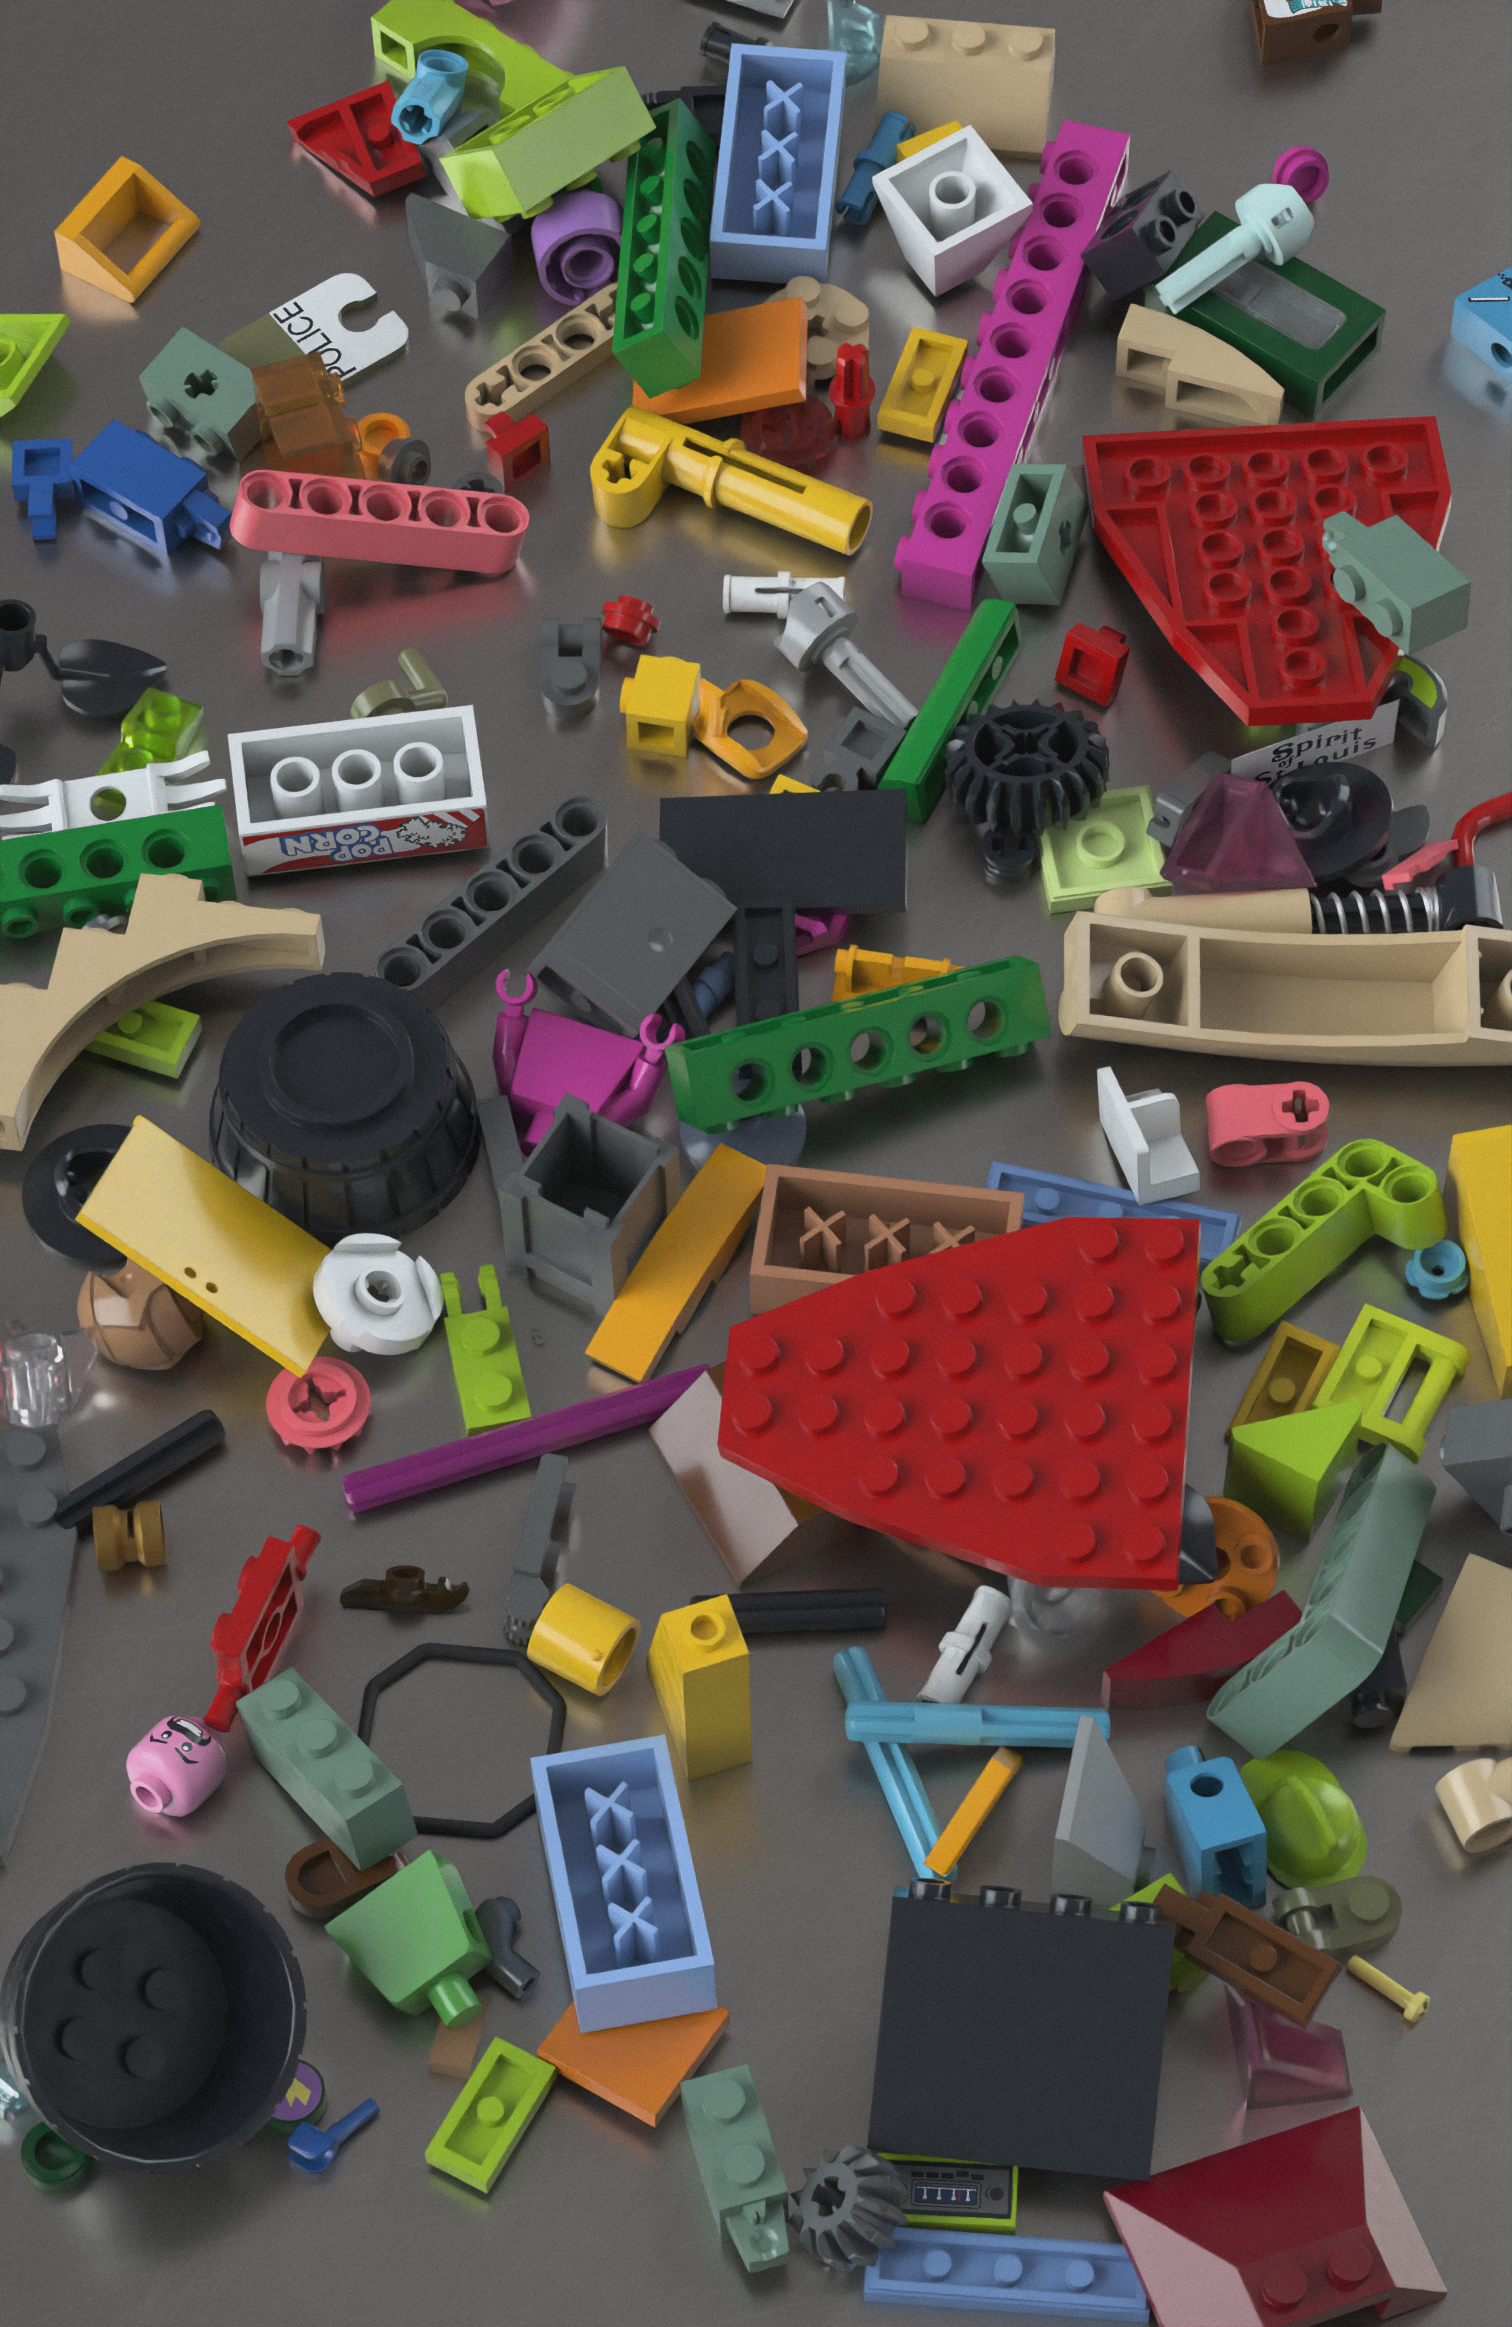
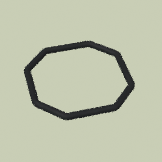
(470, 1653)

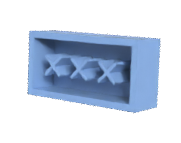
(777, 164)
(623, 1884)

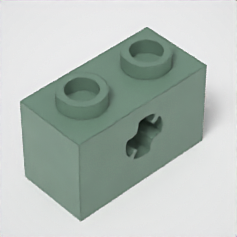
(204, 394)
(1036, 534)

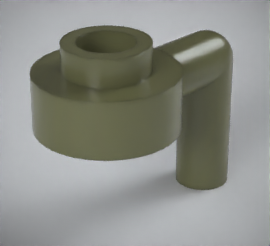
(392, 698)

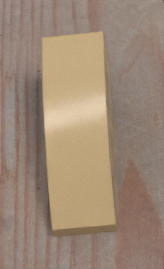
(1196, 369)

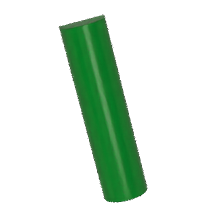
(962, 689)

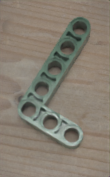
(1345, 1612)

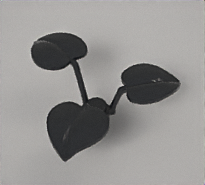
(96, 674)

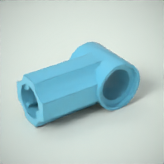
(431, 96)

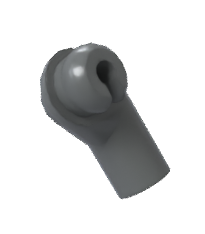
(511, 1970)

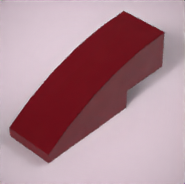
(1196, 1656)

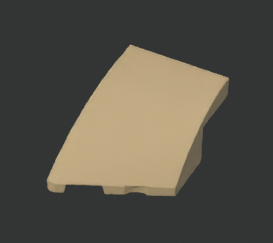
(1467, 1671)

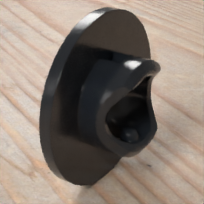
(1335, 816)
(60, 1186)

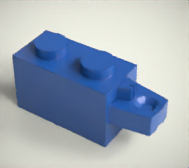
(148, 490)

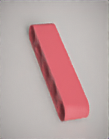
(378, 521)

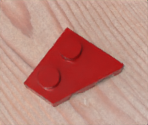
(361, 141)

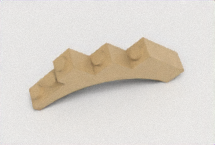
(105, 975)

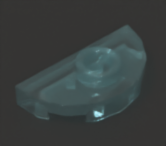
(858, 34)

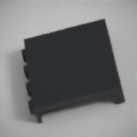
(1022, 2030)

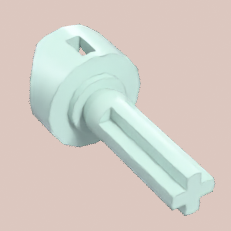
(1244, 243)

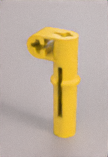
(721, 473)

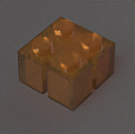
(304, 420)

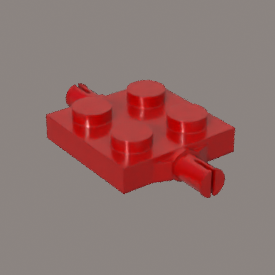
(260, 1623)

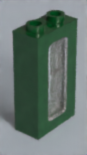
(1284, 319)

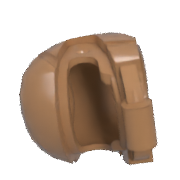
(138, 1318)

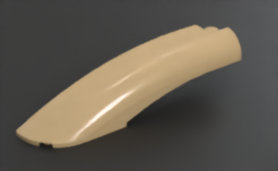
(1291, 994)

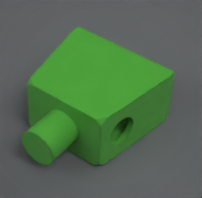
(418, 1940)

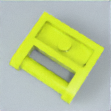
(1374, 1367)

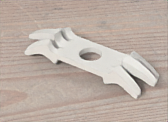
(142, 788)

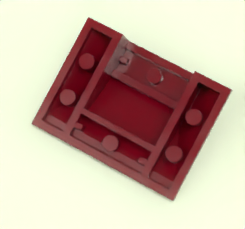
(1277, 2232)

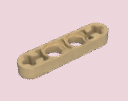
(548, 350)

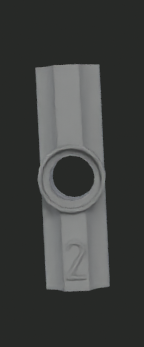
(290, 600)

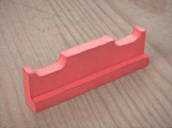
(1418, 862)

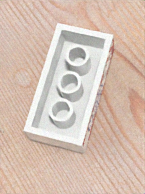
(359, 790)

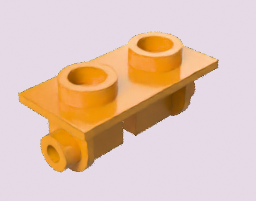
(871, 971)

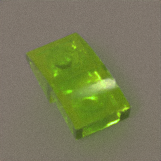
(152, 732)

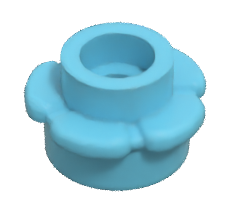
(1443, 1256)

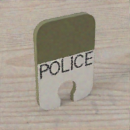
(313, 325)

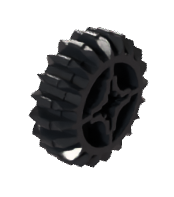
(1027, 767)

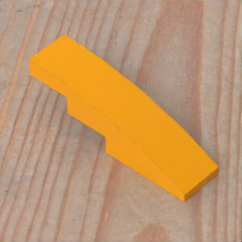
(680, 1264)

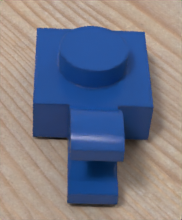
(41, 477)

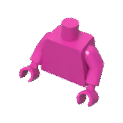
(553, 1055)

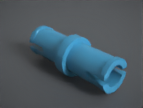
(879, 156)

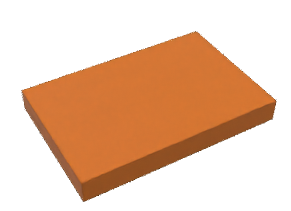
(748, 364)

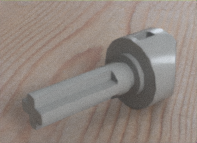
(822, 637)

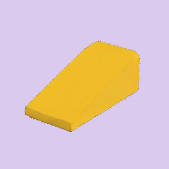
(1286, 1376)

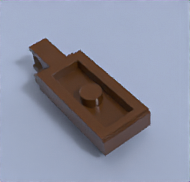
(1250, 1953)

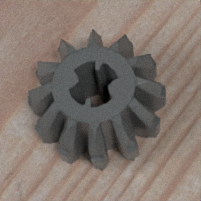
(849, 2208)

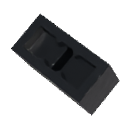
(1143, 235)

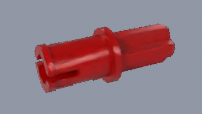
(852, 392)

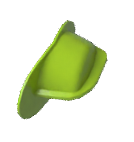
(1307, 1819)

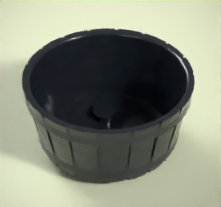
(345, 1108)
(154, 2017)

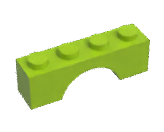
(414, 26)

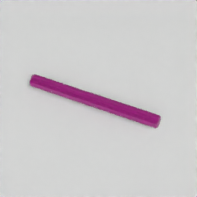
(516, 1441)

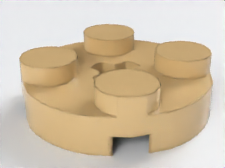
(834, 313)

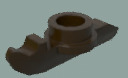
(406, 1591)

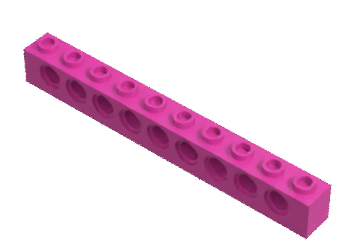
(1014, 365)

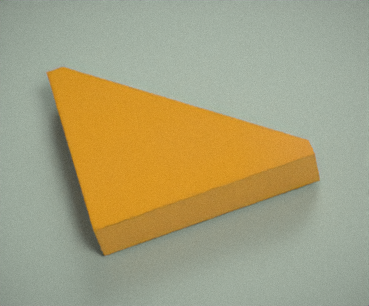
(974, 1810)

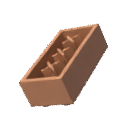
(838, 1224)

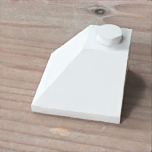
(951, 208)

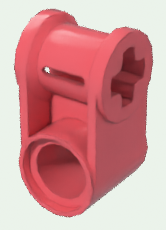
(1260, 1123)

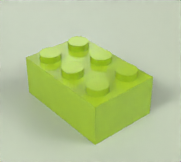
(549, 145)

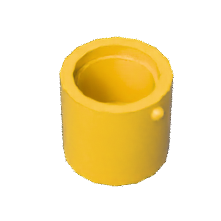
(584, 1639)

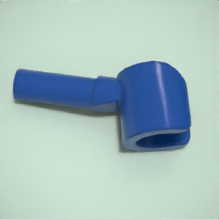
(316, 2149)

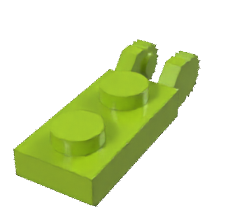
(484, 1356)

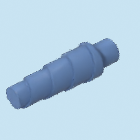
(712, 986)

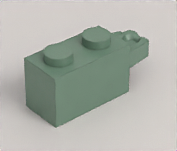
(1397, 580)
(738, 2164)

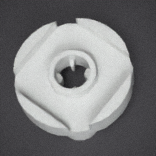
(360, 1319)

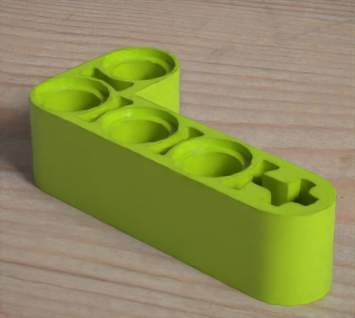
(1315, 1228)

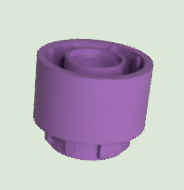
(578, 245)

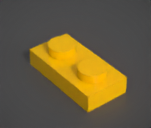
(922, 384)

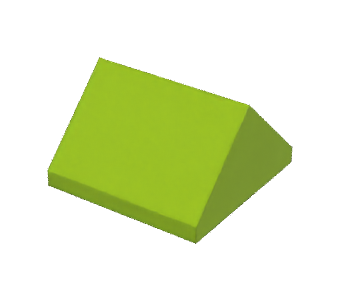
(1294, 1465)

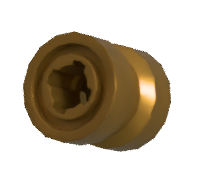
(129, 1535)

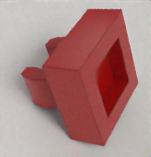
(516, 449)
(1093, 662)

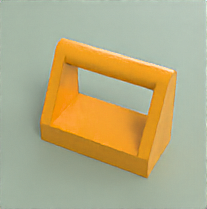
(105, 214)

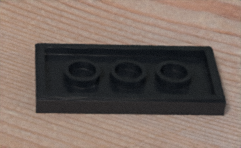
(820, 847)

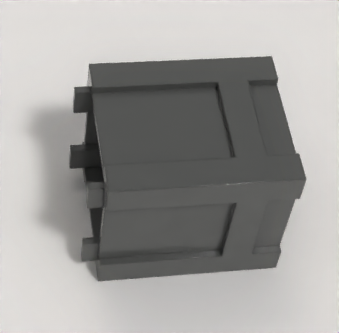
(587, 1204)

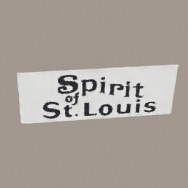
(1326, 744)

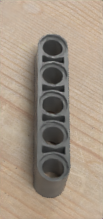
(505, 885)

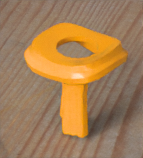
(744, 698)

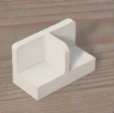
(1147, 1140)

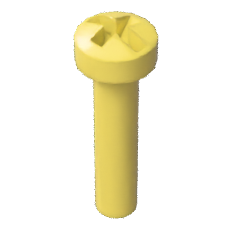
(1414, 2005)

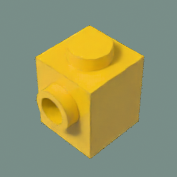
(661, 705)

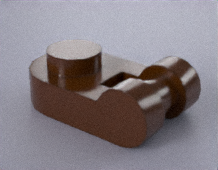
(325, 1883)

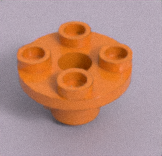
(1245, 1560)

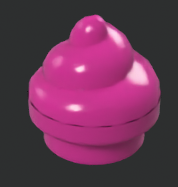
(1303, 170)

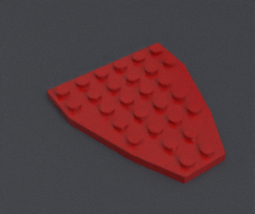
(1231, 557)
(990, 1400)

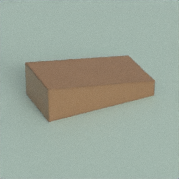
(457, 2050)

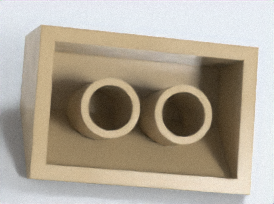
(971, 74)

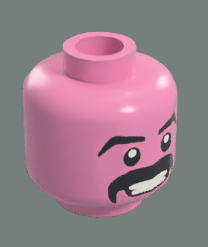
(177, 1765)

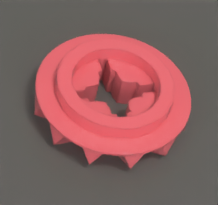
(333, 1382)

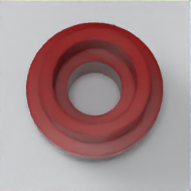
(630, 620)

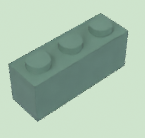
(327, 1769)

